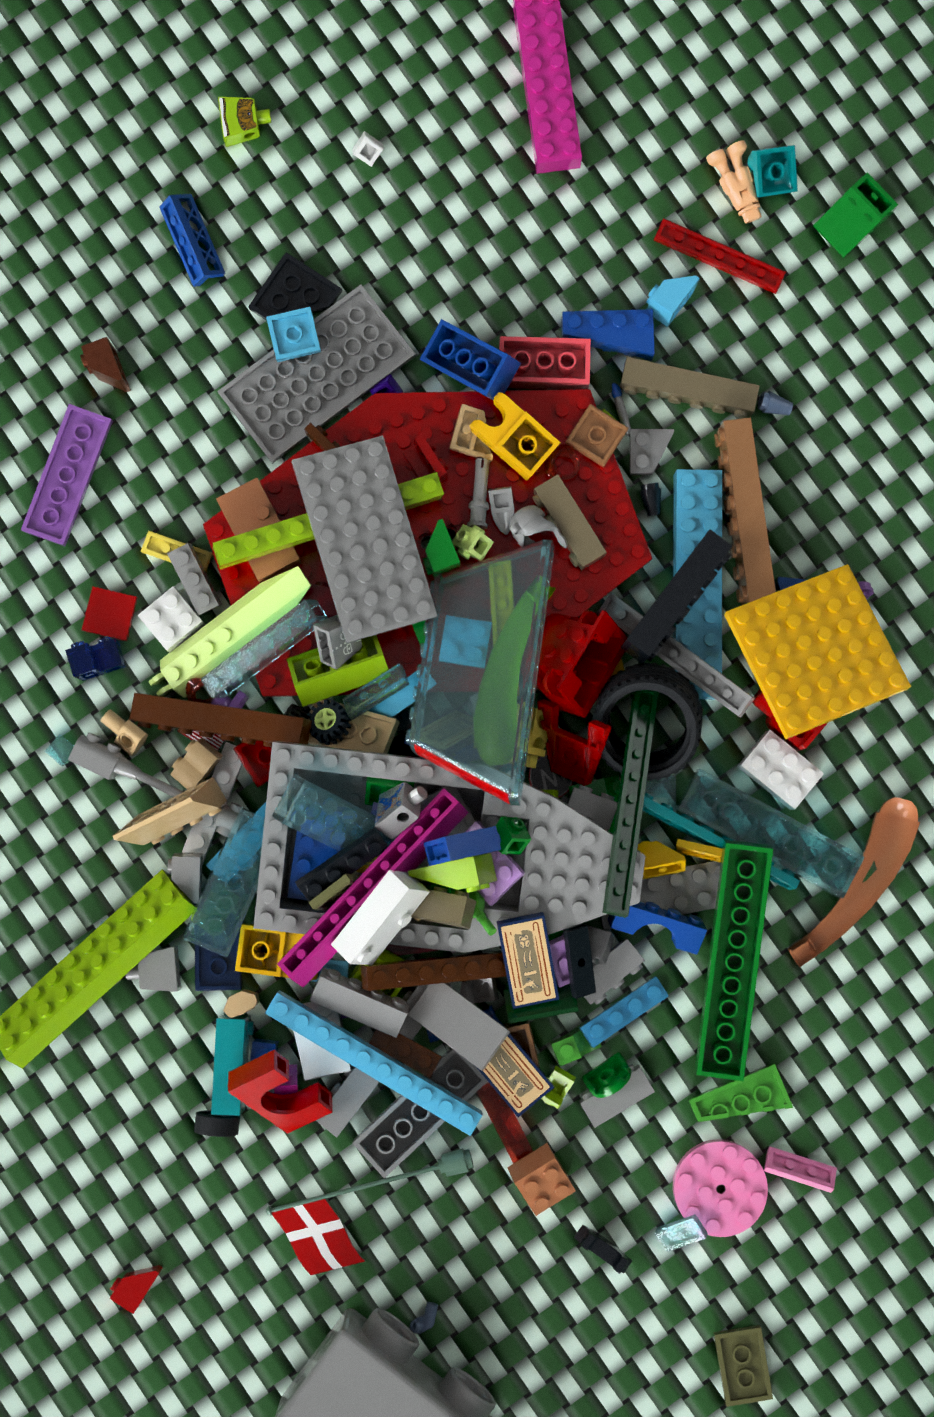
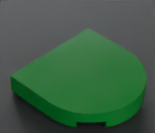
(608, 1076)

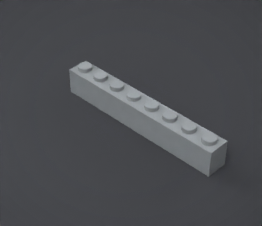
(358, 1086)

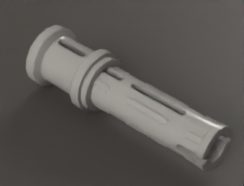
(479, 505)

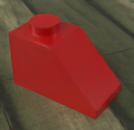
(133, 1287)

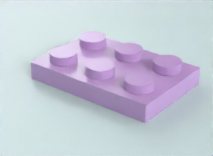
(506, 871)

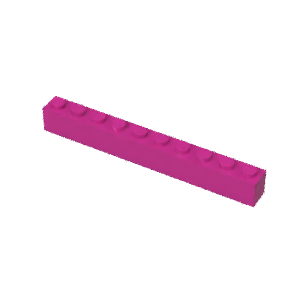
(401, 855)

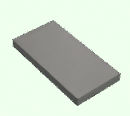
(459, 1024)

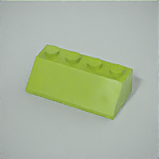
(319, 681)

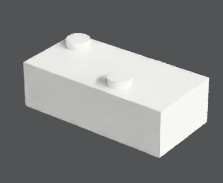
(380, 918)

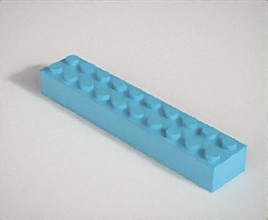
(695, 512)

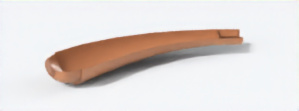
(888, 846)

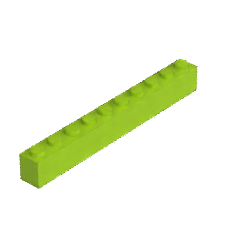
(298, 529)

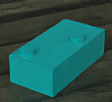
(230, 1053)

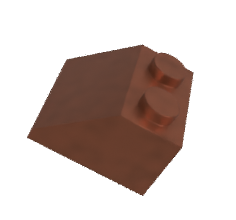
(104, 363)

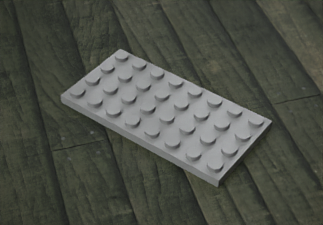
(285, 396)
(364, 539)

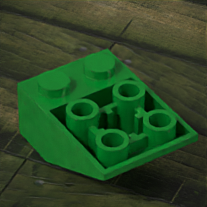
(856, 215)

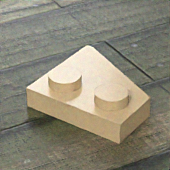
(464, 439)

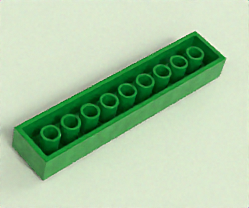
(733, 960)

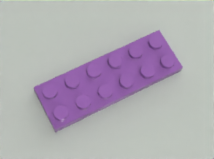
(67, 475)

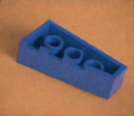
(613, 330)

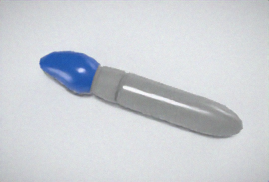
(620, 407)

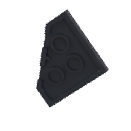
(294, 287)

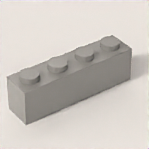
(364, 1006)

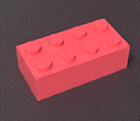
(549, 362)

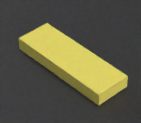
(159, 545)

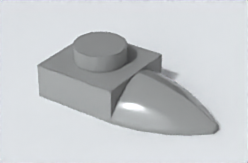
(502, 507)

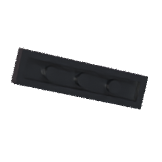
(342, 863)

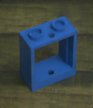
(462, 845)

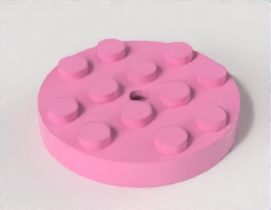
(720, 1164)

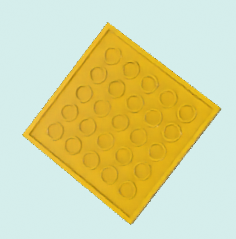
(817, 651)

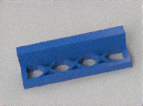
(187, 238)

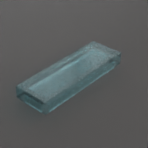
(375, 691)

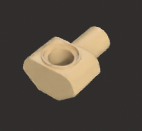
(129, 735)
(241, 1003)

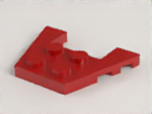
(571, 754)

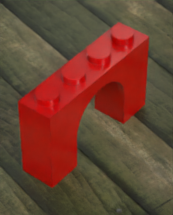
(289, 1111)

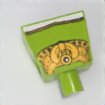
(241, 119)

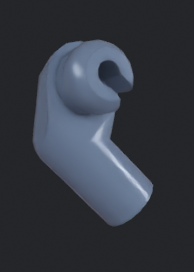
(426, 1320)

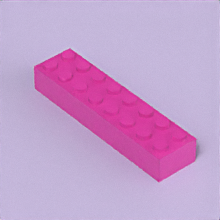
(547, 85)

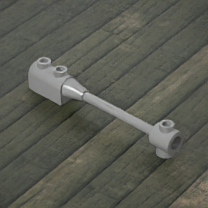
(109, 762)

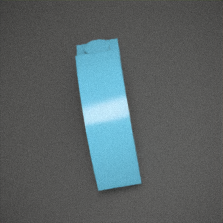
(399, 700)

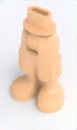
(737, 184)

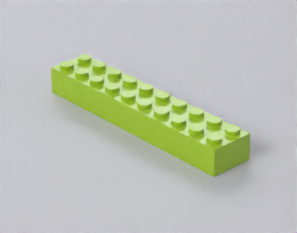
(92, 968)

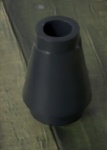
(651, 498)

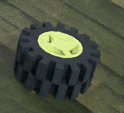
(321, 718)

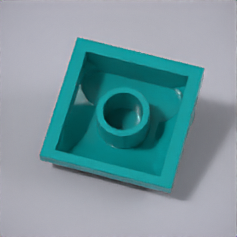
(774, 170)

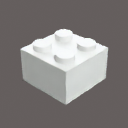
(171, 619)

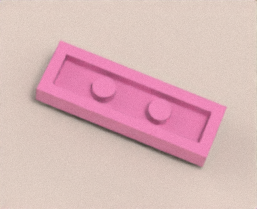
(800, 1169)

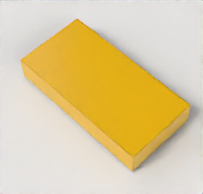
(699, 850)

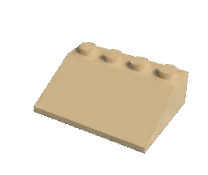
(173, 814)

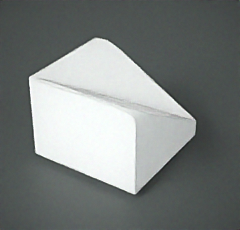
(367, 149)

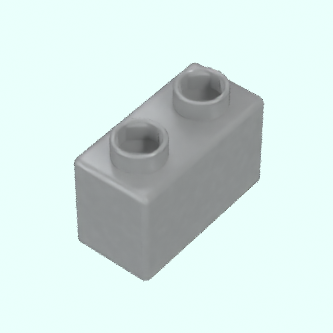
(372, 1372)

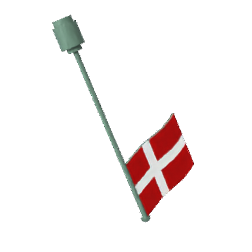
(318, 1231)

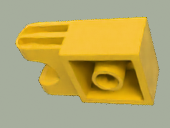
(516, 429)
(252, 959)

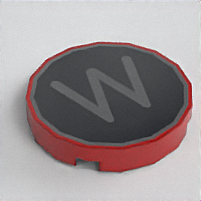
(545, 779)

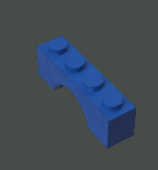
(686, 931)

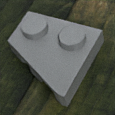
(647, 449)

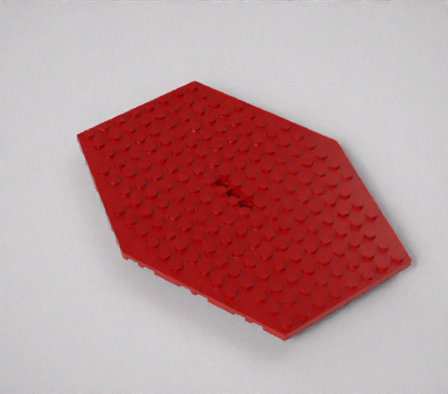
(400, 420)

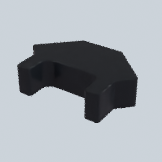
(603, 1248)

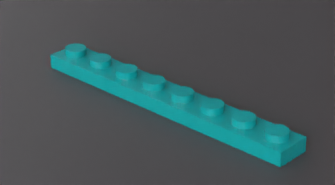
(706, 836)

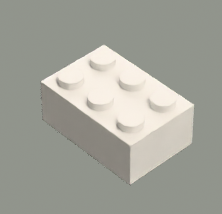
(780, 770)

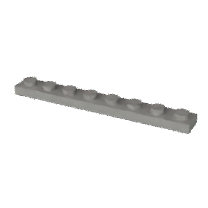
(684, 660)

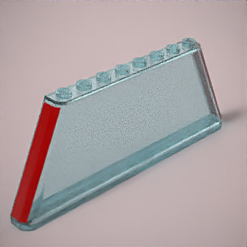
(483, 669)

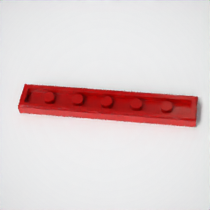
(719, 256)

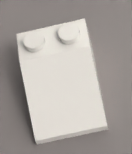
(315, 1060)

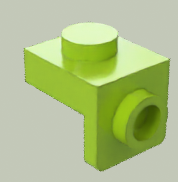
(562, 1083)

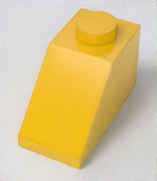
(660, 859)

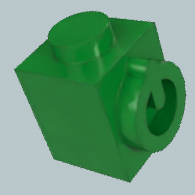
(513, 835)

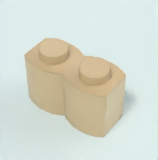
(196, 764)

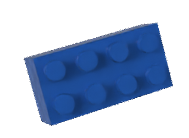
(470, 360)
(306, 857)

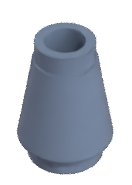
(774, 404)

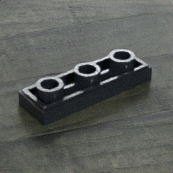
(579, 961)

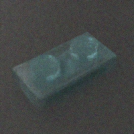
(681, 1233)

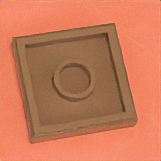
(596, 435)

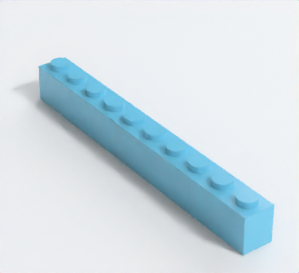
(374, 1062)

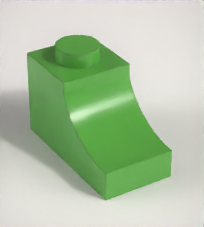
(571, 1047)

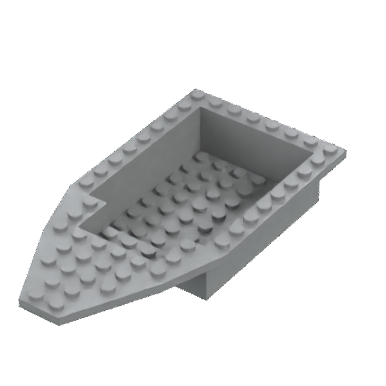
(561, 863)

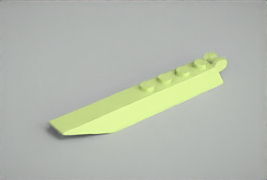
(231, 630)

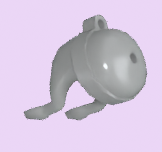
(530, 521)

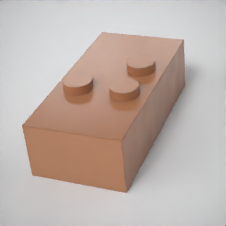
(250, 509)

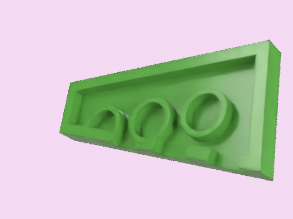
(758, 1092)

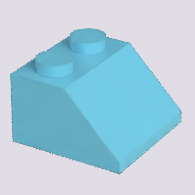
(671, 297)

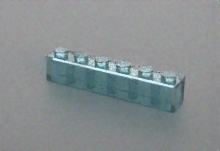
(263, 649)

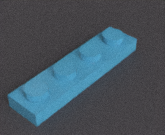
(623, 1011)

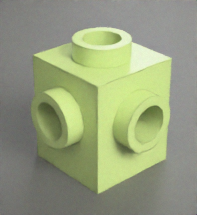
(472, 542)

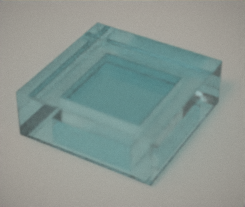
(60, 750)

